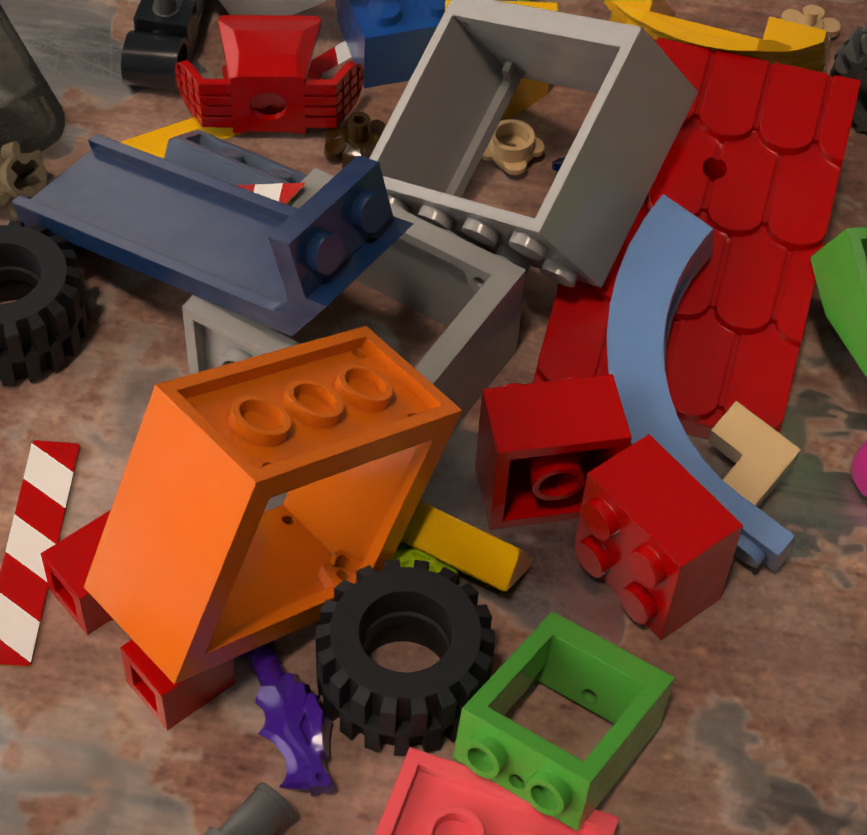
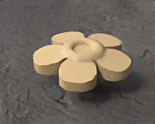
(814, 17)

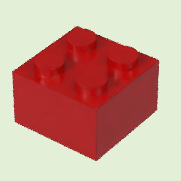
(541, 445)
(655, 536)

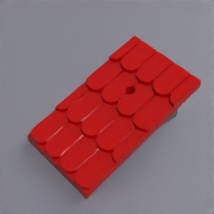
(764, 173)

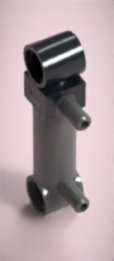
(162, 37)

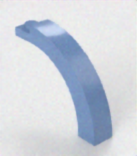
(645, 297)

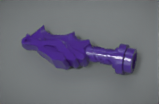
(293, 722)

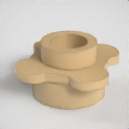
(513, 146)

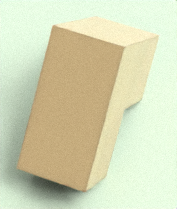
(758, 451)

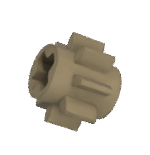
(20, 174)

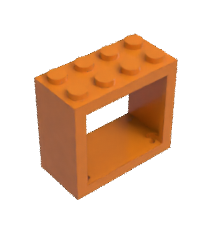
(187, 542)

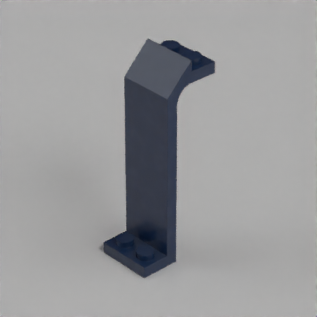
(218, 237)

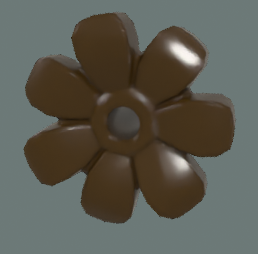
(355, 139)

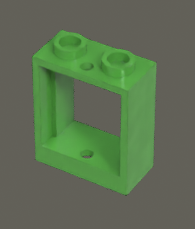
(590, 674)

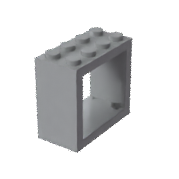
(462, 95)
(424, 269)

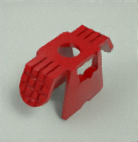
(270, 79)

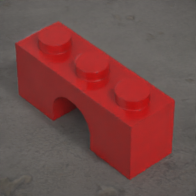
(66, 573)

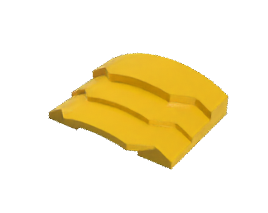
(782, 40)

